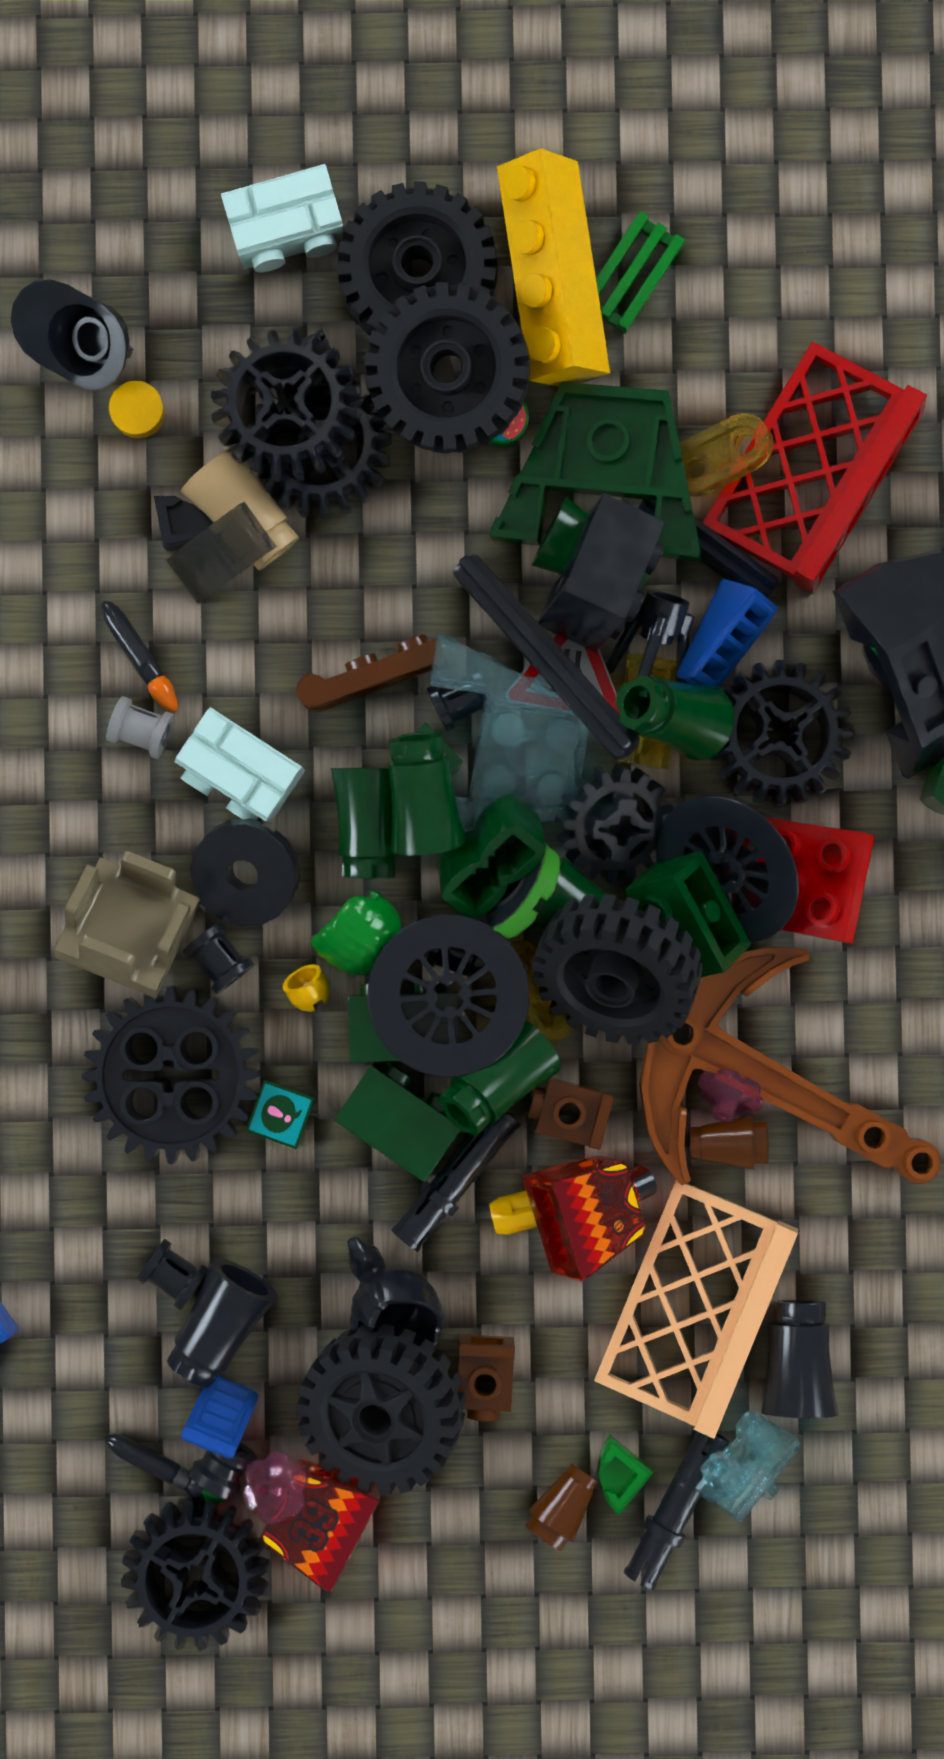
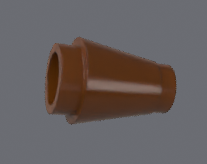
(734, 1143)
(562, 1507)

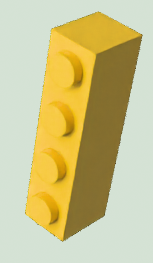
(553, 268)

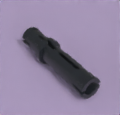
(450, 1184)
(674, 1511)

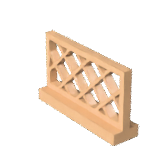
(739, 1328)

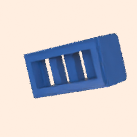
(725, 633)
(220, 1417)

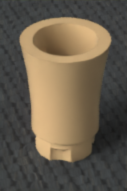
(224, 485)

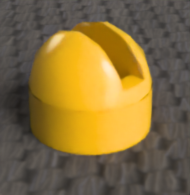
(307, 987)

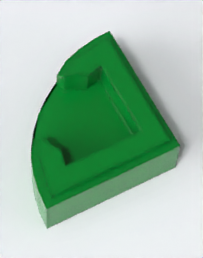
(620, 1474)

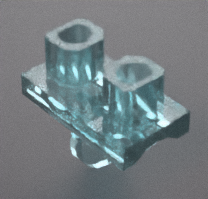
(748, 1466)

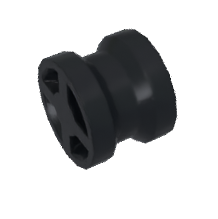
(220, 1474)

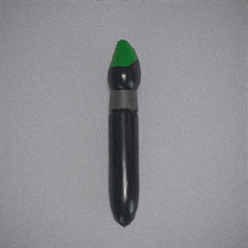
(158, 1466)

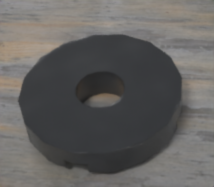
(228, 896)

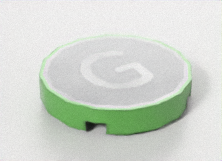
(515, 909)

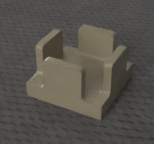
(126, 922)

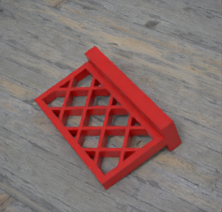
(855, 488)

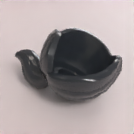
(392, 1296)

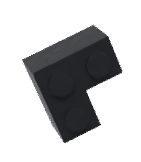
(602, 578)

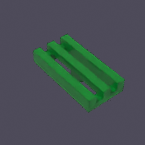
(656, 234)

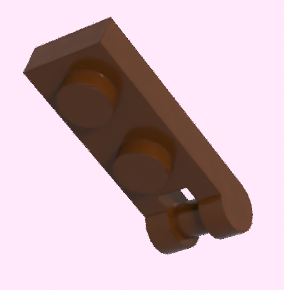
(367, 675)

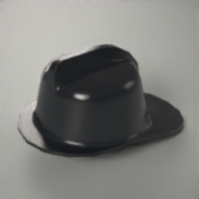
(71, 333)

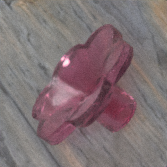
(730, 1094)
(284, 1486)

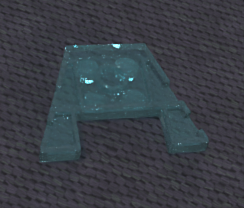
(525, 738)

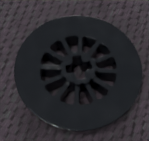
(759, 892)
(412, 945)

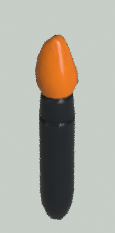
(140, 657)

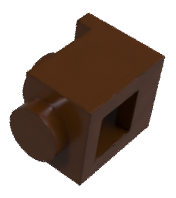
(592, 1119)
(486, 1356)

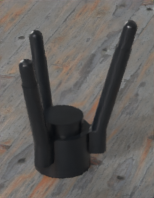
(661, 619)

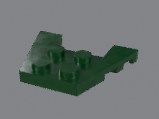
(607, 444)

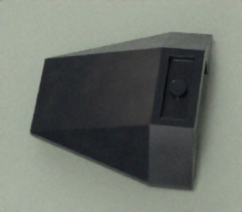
(901, 615)

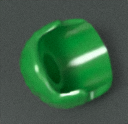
(358, 933)

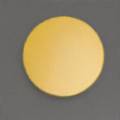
(137, 409)

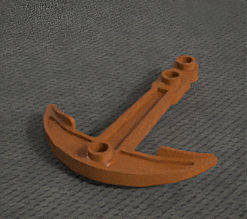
(670, 1064)

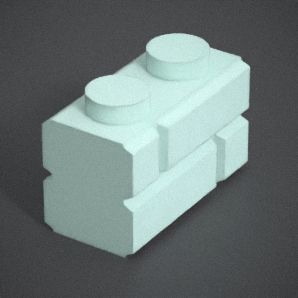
(284, 218)
(238, 766)

